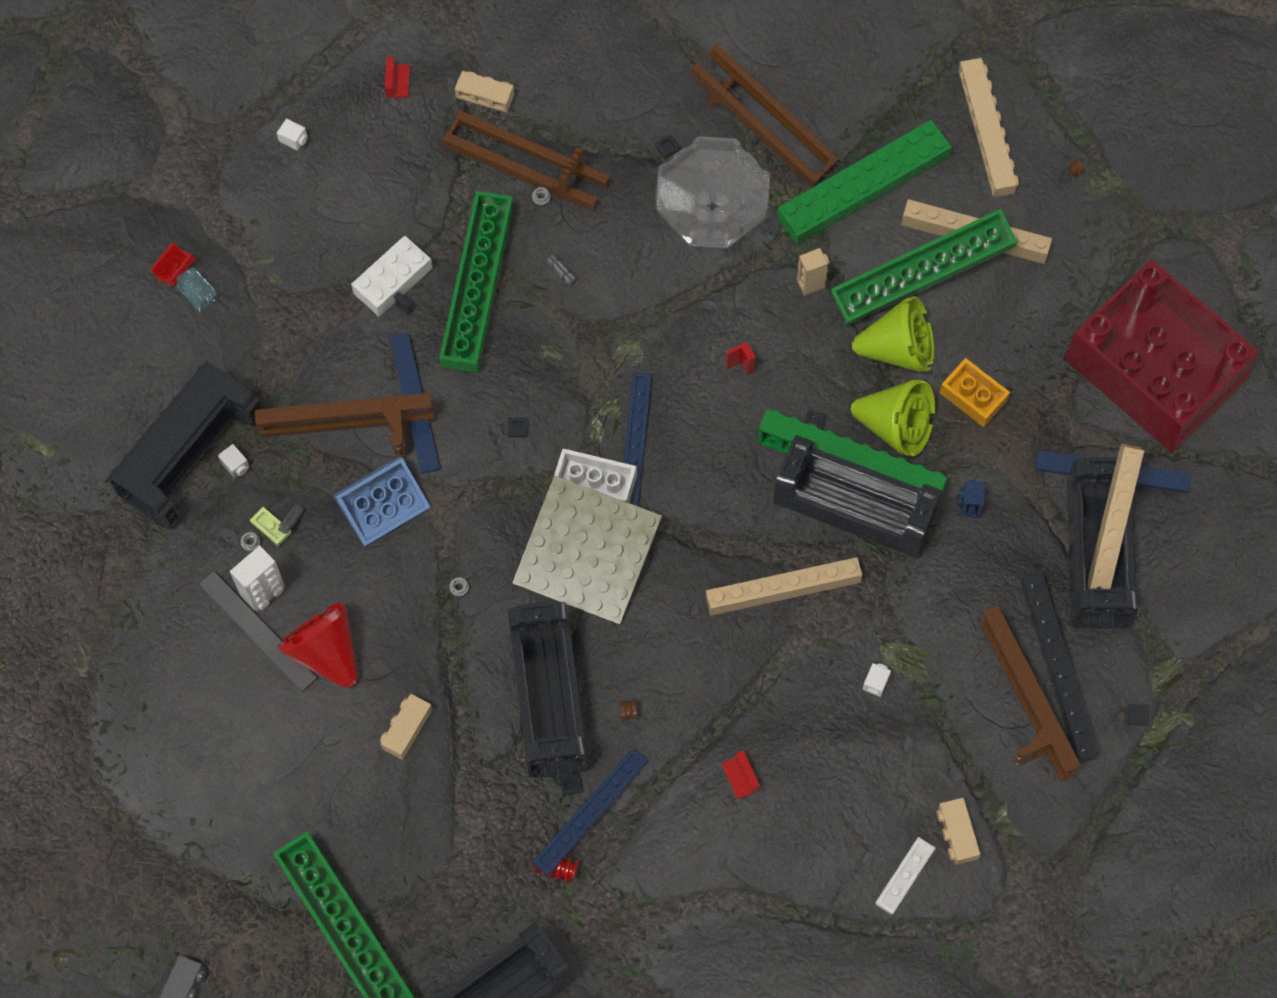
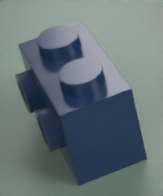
(971, 499)

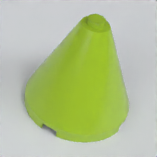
(899, 337)
(899, 415)

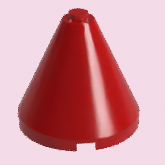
(324, 646)

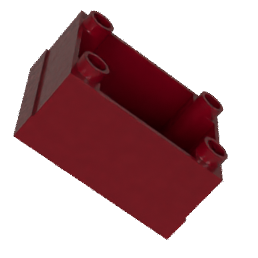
(1161, 356)

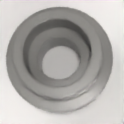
(541, 192)
(250, 536)
(459, 581)

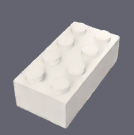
(392, 273)
(598, 474)
(258, 579)

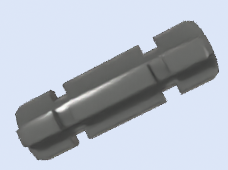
(561, 269)
(290, 519)

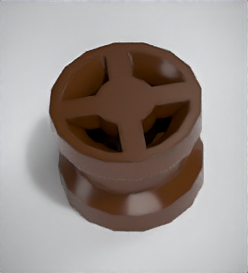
(628, 709)

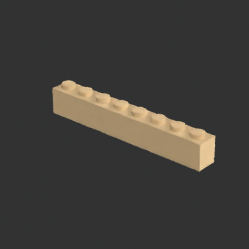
(987, 127)
(942, 221)
(1115, 517)
(783, 586)

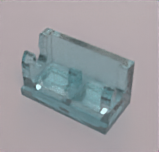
(196, 289)

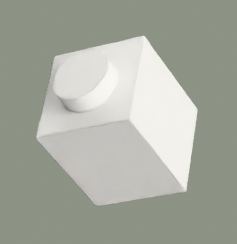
(292, 134)
(234, 461)
(877, 679)

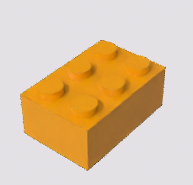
(974, 392)

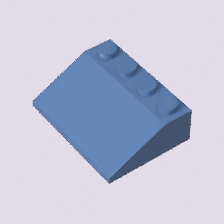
(381, 500)

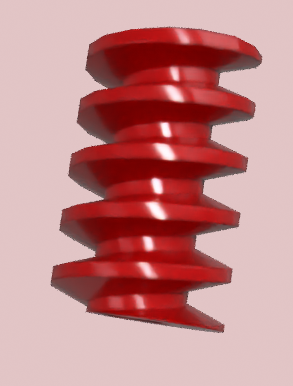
(563, 869)

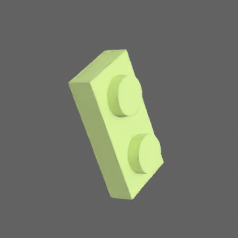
(269, 526)

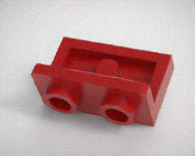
(172, 264)

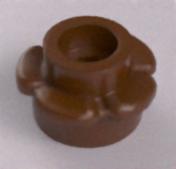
(1076, 167)

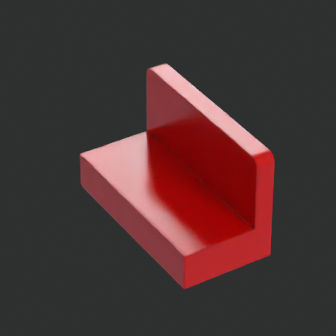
(396, 79)
(743, 355)
(741, 775)

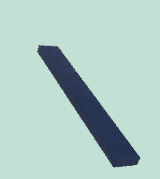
(410, 385)
(637, 427)
(1147, 476)
(589, 812)

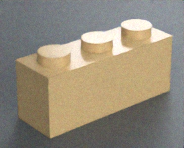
(484, 91)
(812, 271)
(405, 726)
(958, 831)

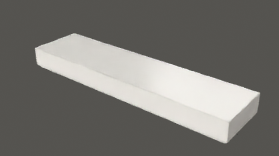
(905, 876)

